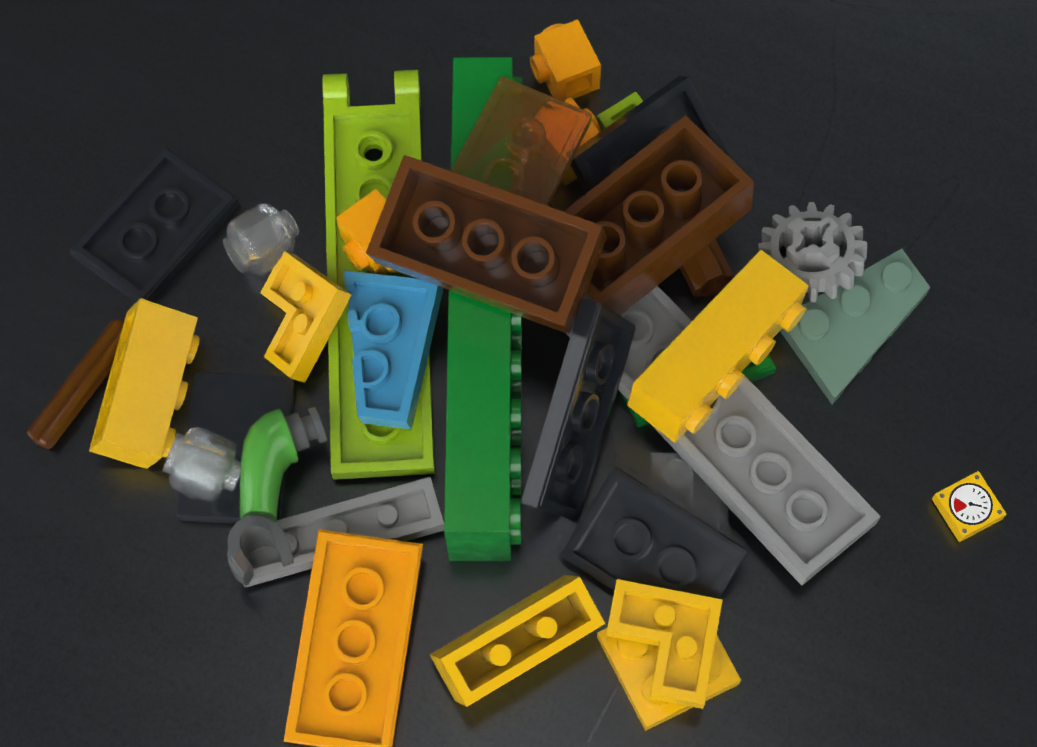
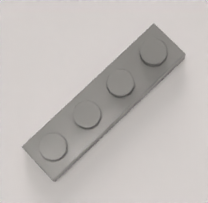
(392, 514)

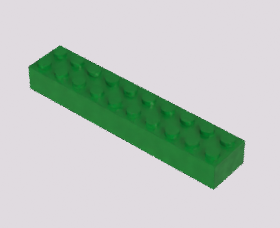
(481, 379)

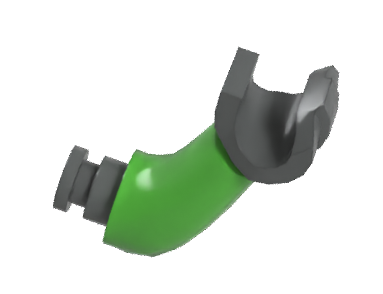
(266, 454)

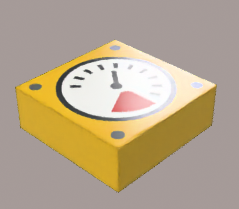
(969, 506)

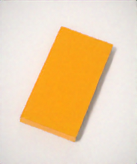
(353, 641)

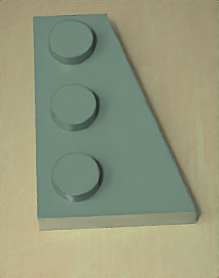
(844, 333)

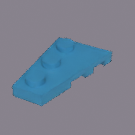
(391, 341)

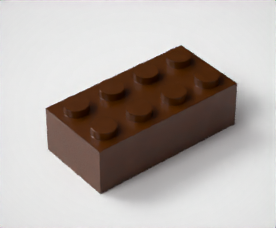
(661, 212)
(487, 244)

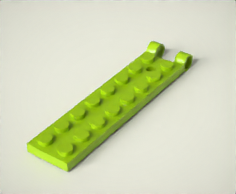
(349, 132)

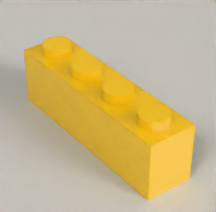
(718, 346)

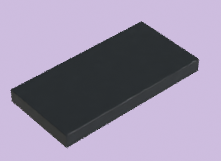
(579, 411)

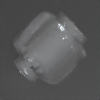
(260, 238)
(202, 464)

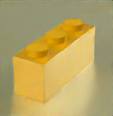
(145, 385)
(517, 639)

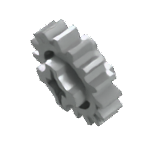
(814, 249)

